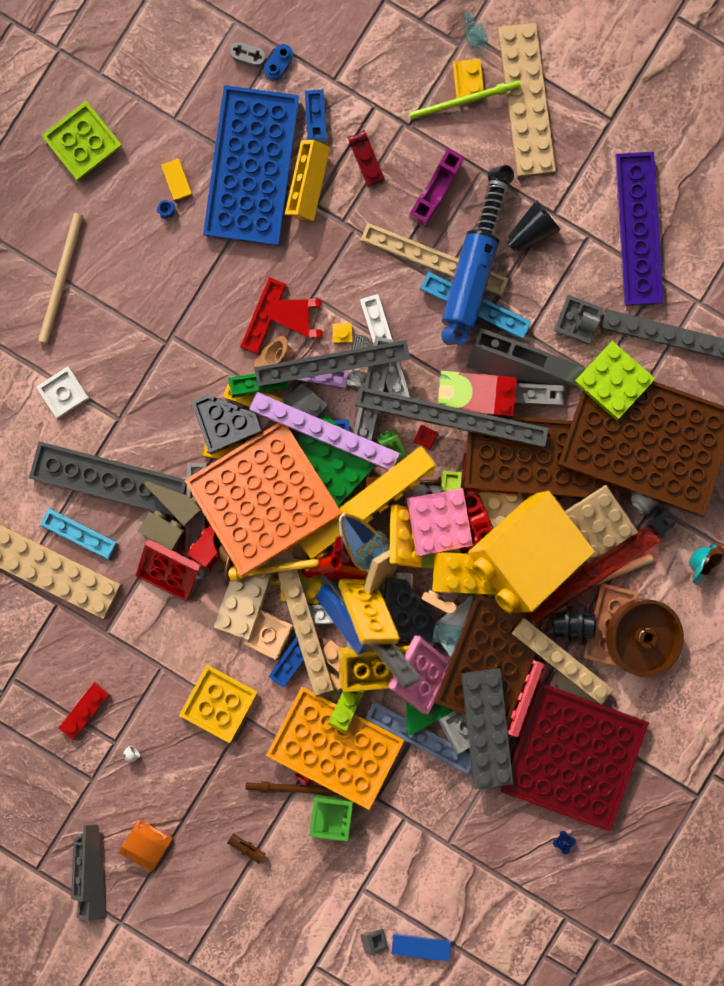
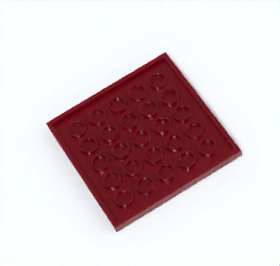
(575, 756)

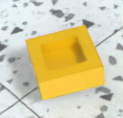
(342, 332)

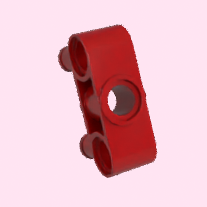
(478, 520)

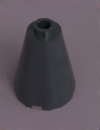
(532, 228)

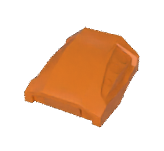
(145, 845)

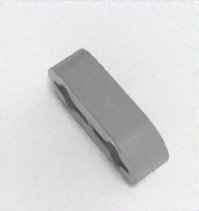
(249, 50)

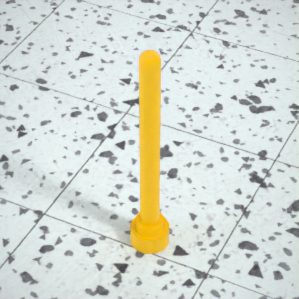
(234, 574)

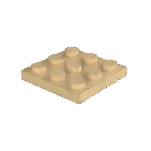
(601, 521)

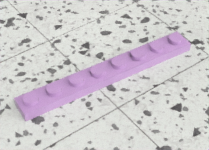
(324, 431)

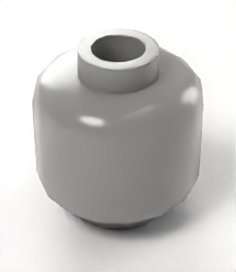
(643, 504)

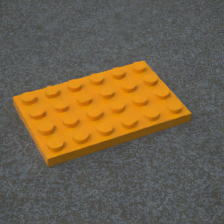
(345, 762)

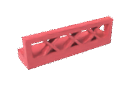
(535, 675)

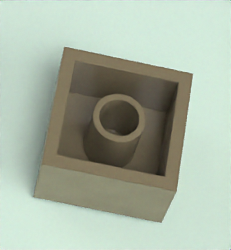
(162, 531)

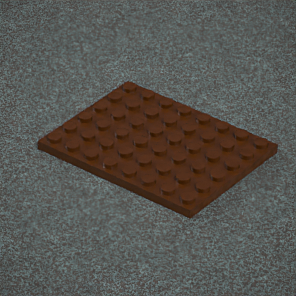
(659, 448)

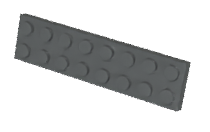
(101, 477)

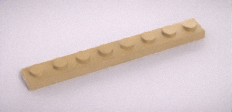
(303, 626)

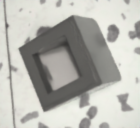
(374, 941)

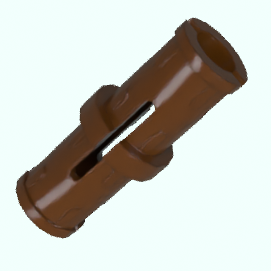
(246, 848)

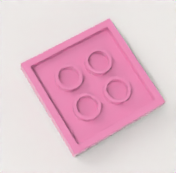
(439, 522)
(430, 667)

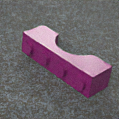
(437, 187)

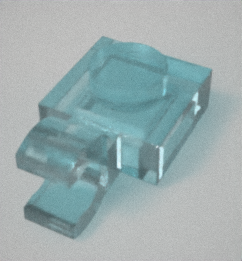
(474, 32)

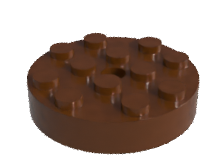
(628, 630)

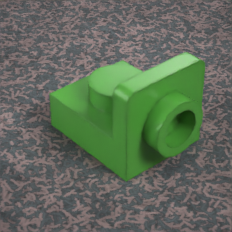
(391, 440)

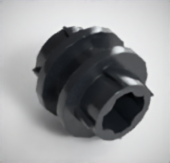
(575, 625)

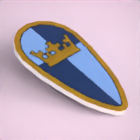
(355, 535)

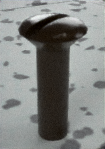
(431, 482)

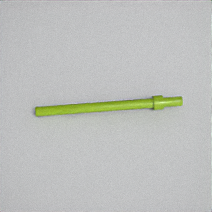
(501, 89)

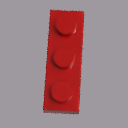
(84, 711)

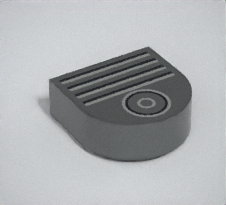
(360, 341)

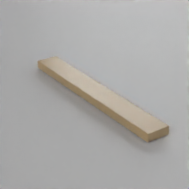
(423, 255)

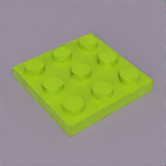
(82, 140)
(614, 380)

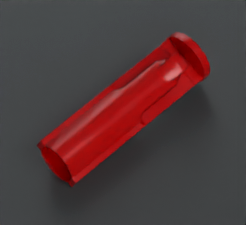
(325, 566)

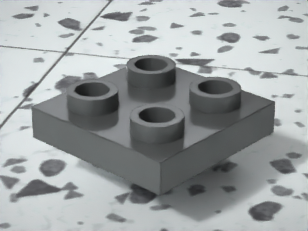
(578, 319)

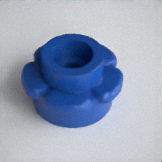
(166, 204)

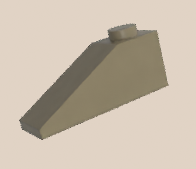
(180, 505)

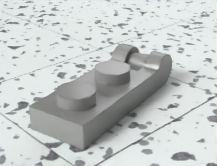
(539, 394)

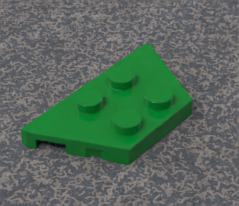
(417, 720)

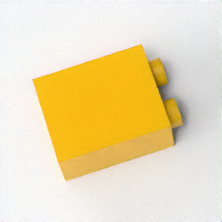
(530, 553)

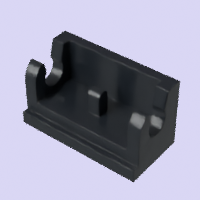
(658, 524)

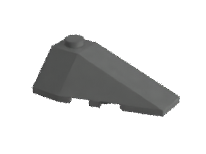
(306, 401)

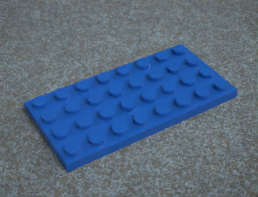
(251, 165)

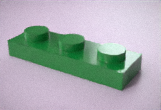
(247, 385)

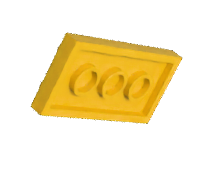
(368, 613)

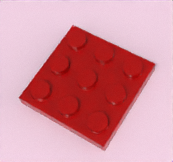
(167, 570)

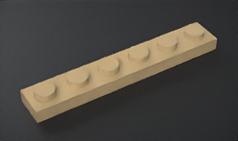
(562, 661)

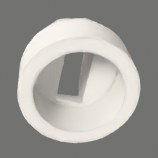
(131, 754)

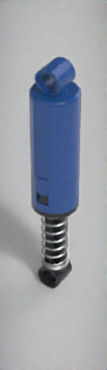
(475, 263)

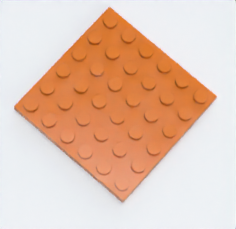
(263, 498)

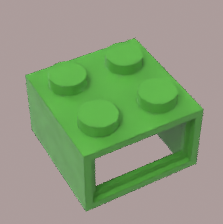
(331, 817)

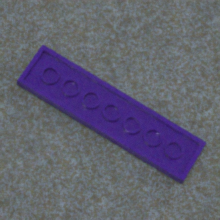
(639, 228)

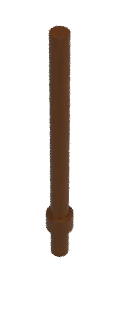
(265, 787)

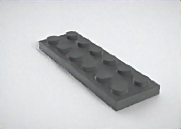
(486, 728)

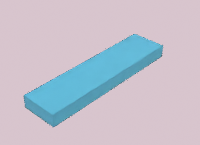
(78, 533)

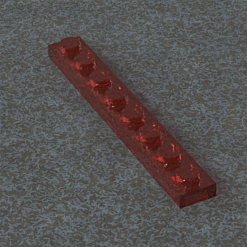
(594, 573)

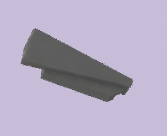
(88, 875)

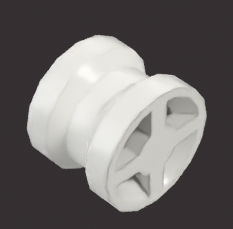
(356, 378)

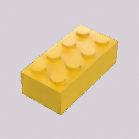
(455, 574)
(364, 670)

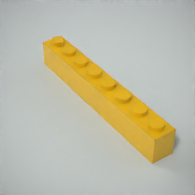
(373, 499)

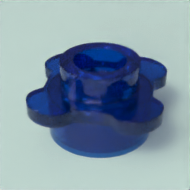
(559, 842)

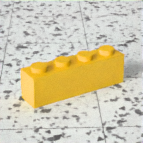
(307, 180)

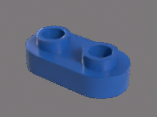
(279, 62)

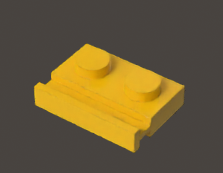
(467, 77)

